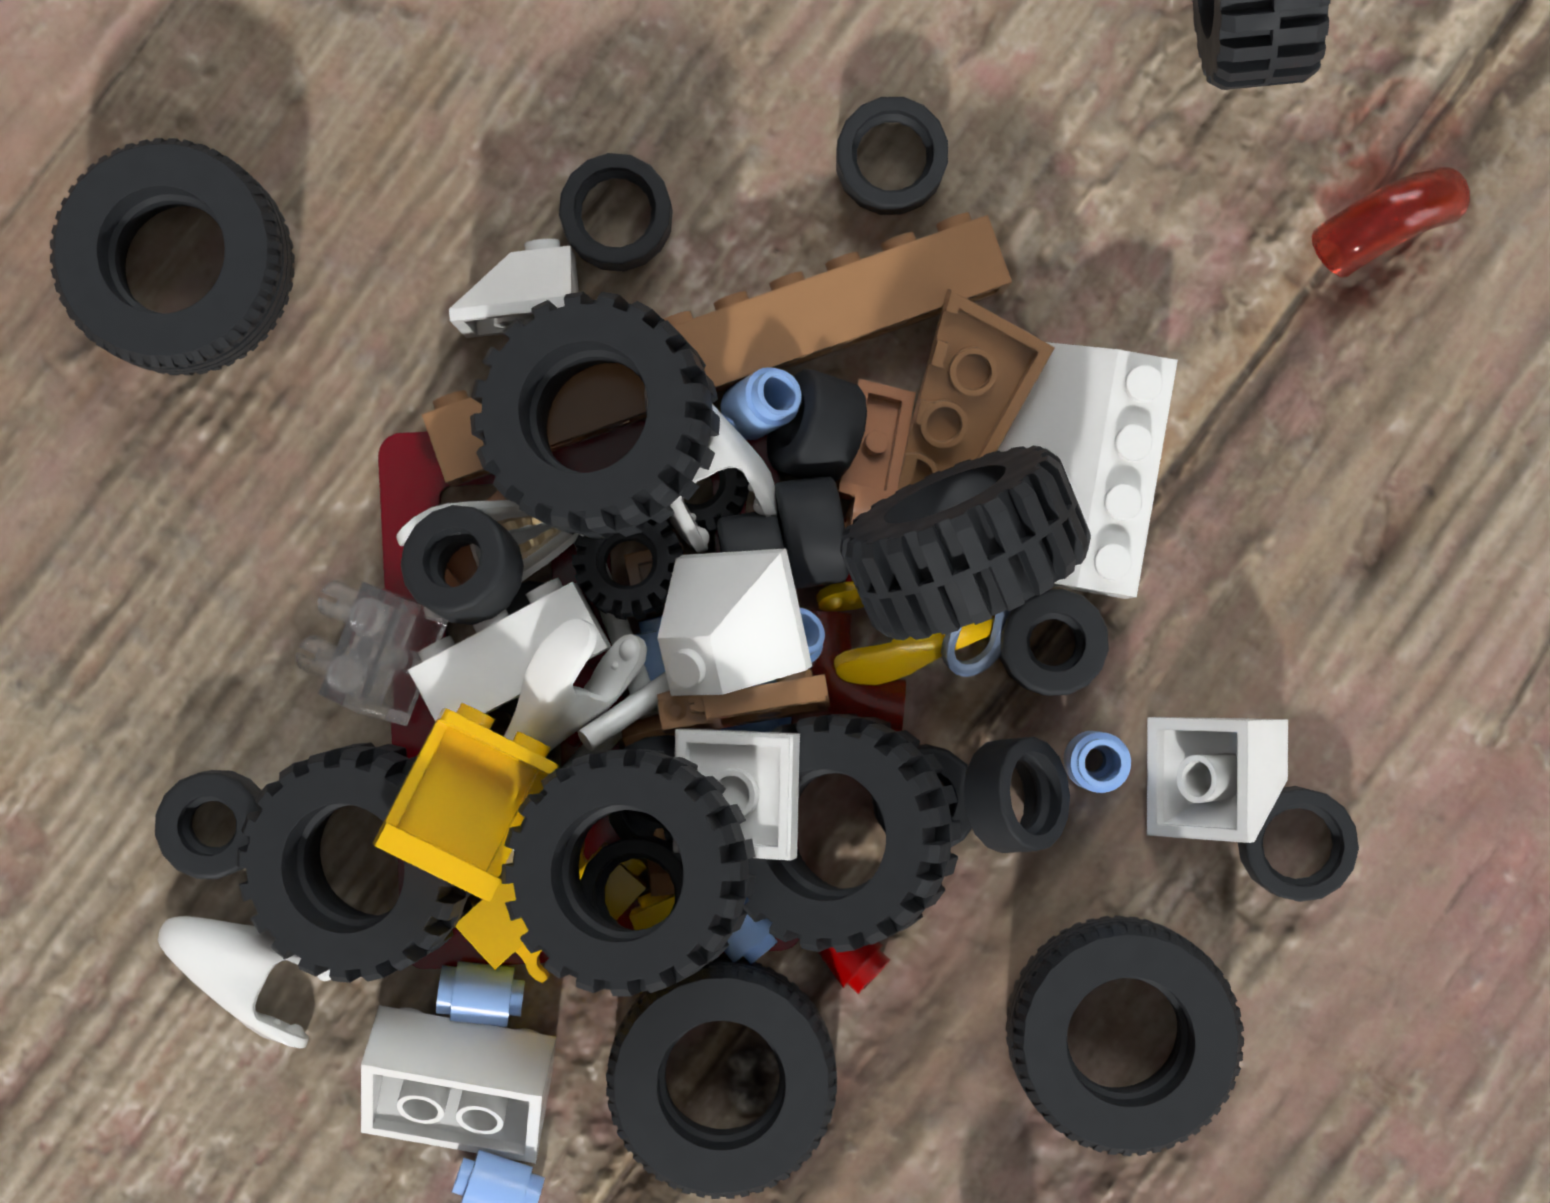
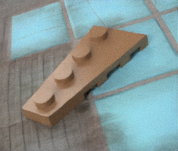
(970, 388)

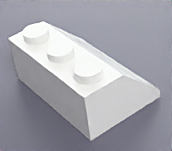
(456, 1083)

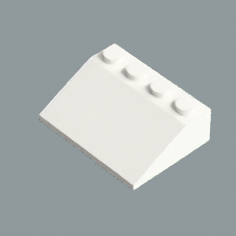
(1108, 427)

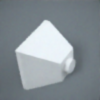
(515, 287)
(731, 622)
(1214, 776)

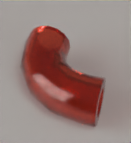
(1390, 218)
(879, 701)

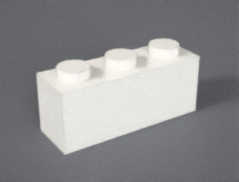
(492, 663)

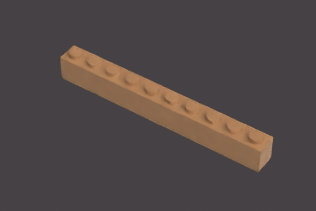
(774, 330)

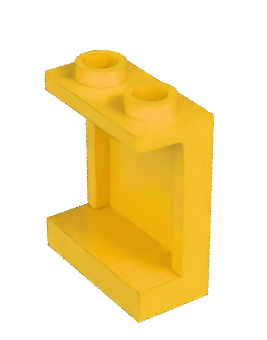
(463, 800)

